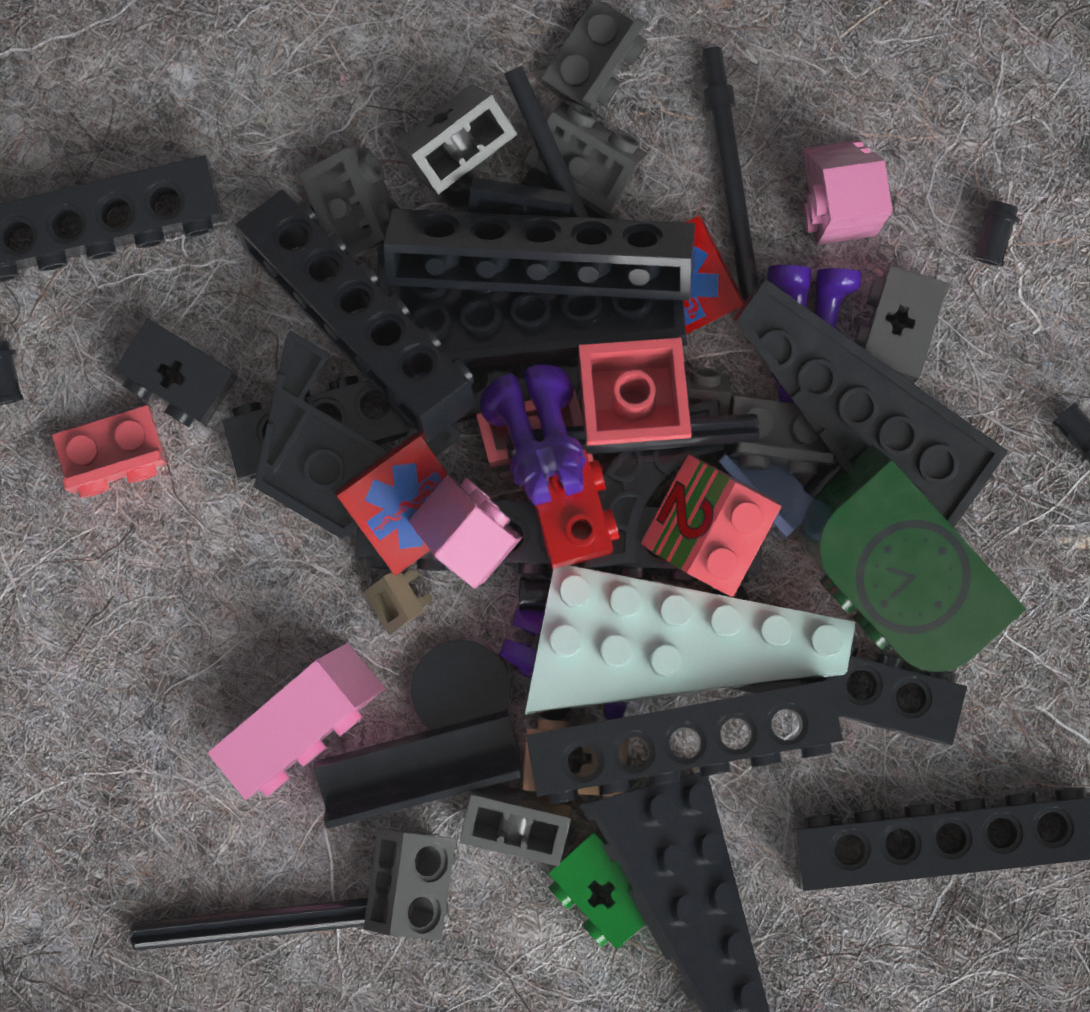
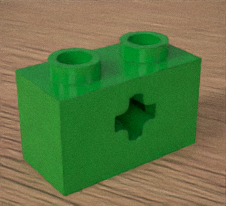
(571, 886)

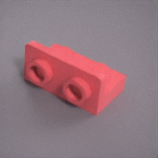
(109, 451)

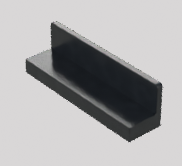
(419, 768)

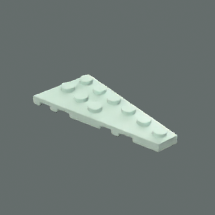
(651, 640)

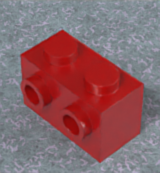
(576, 524)

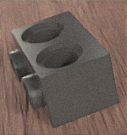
(398, 883)

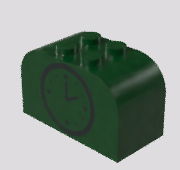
(904, 567)

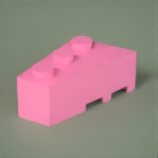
(846, 192)
(465, 530)
(296, 722)

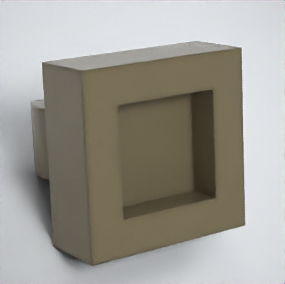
(395, 600)

